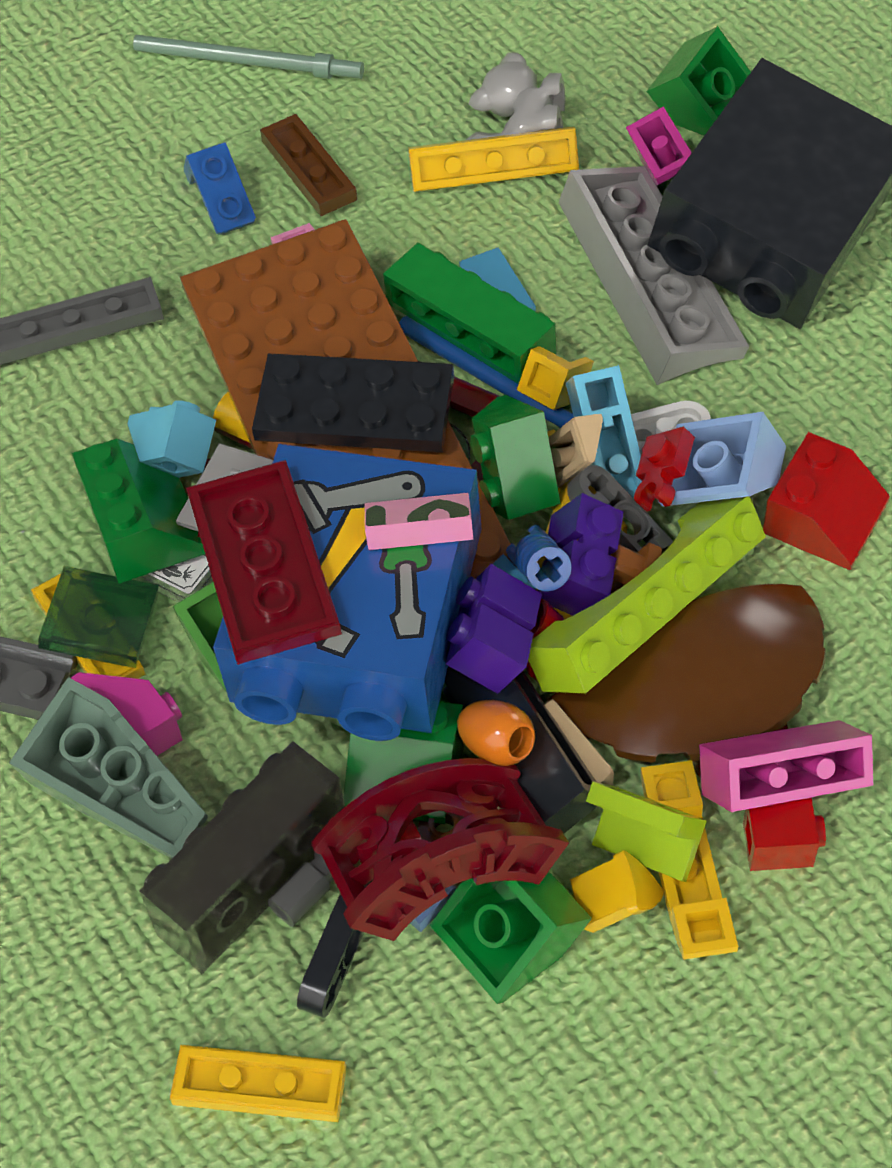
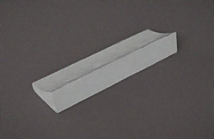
(669, 315)

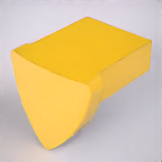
(616, 891)

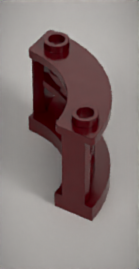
(414, 872)

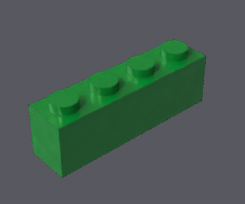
(467, 311)

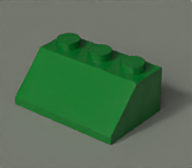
(135, 510)

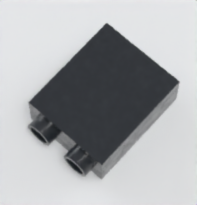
(776, 194)

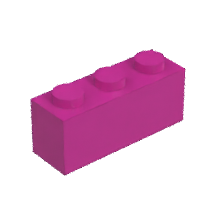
(786, 765)

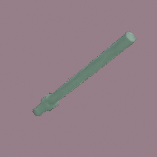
(320, 65)

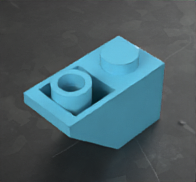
(173, 438)

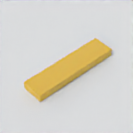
(493, 159)

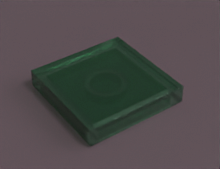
(98, 617)

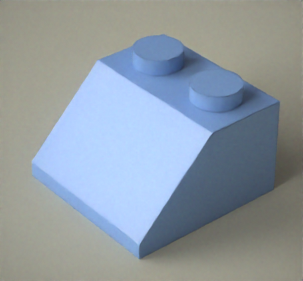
(730, 459)

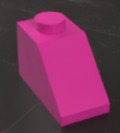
(659, 145)
(141, 705)

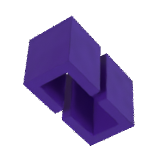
(591, 564)
(493, 628)

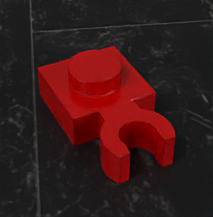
(662, 460)

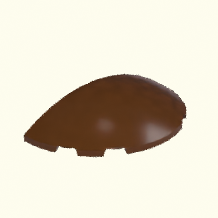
(708, 675)

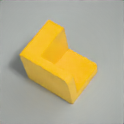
(546, 377)

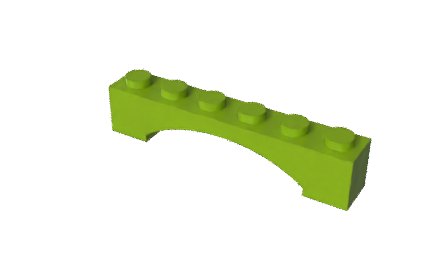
(592, 643)

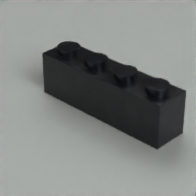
(553, 770)

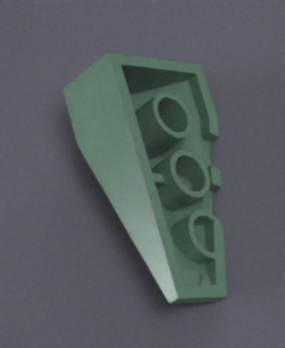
(103, 768)

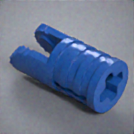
(530, 550)

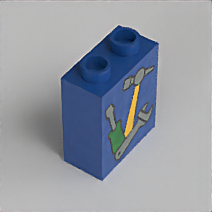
(388, 602)

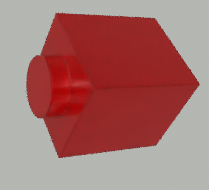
(783, 835)

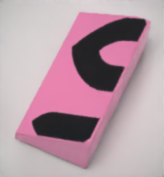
(418, 521)

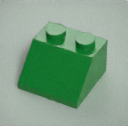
(699, 81)
(514, 458)
(376, 761)
(509, 930)

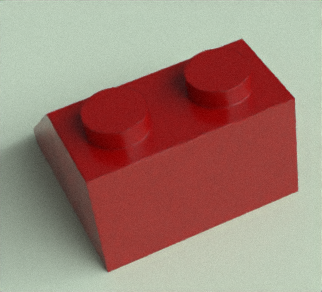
(825, 502)

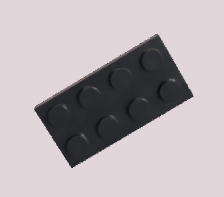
(354, 402)

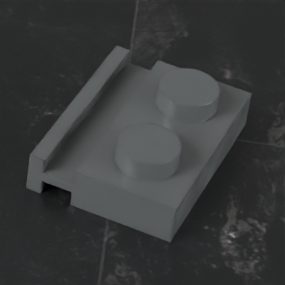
(30, 677)

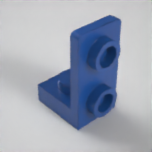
(220, 188)

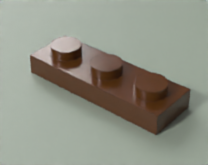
(308, 165)

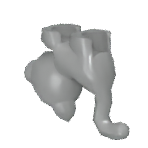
(513, 93)

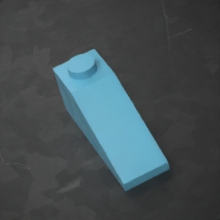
(618, 446)

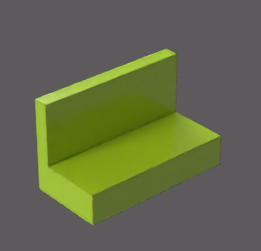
(646, 829)

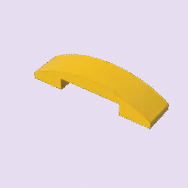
(696, 906)

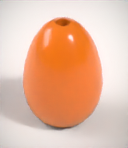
(496, 731)

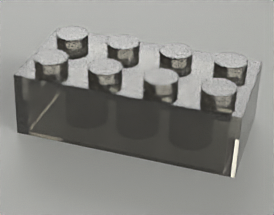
(241, 856)

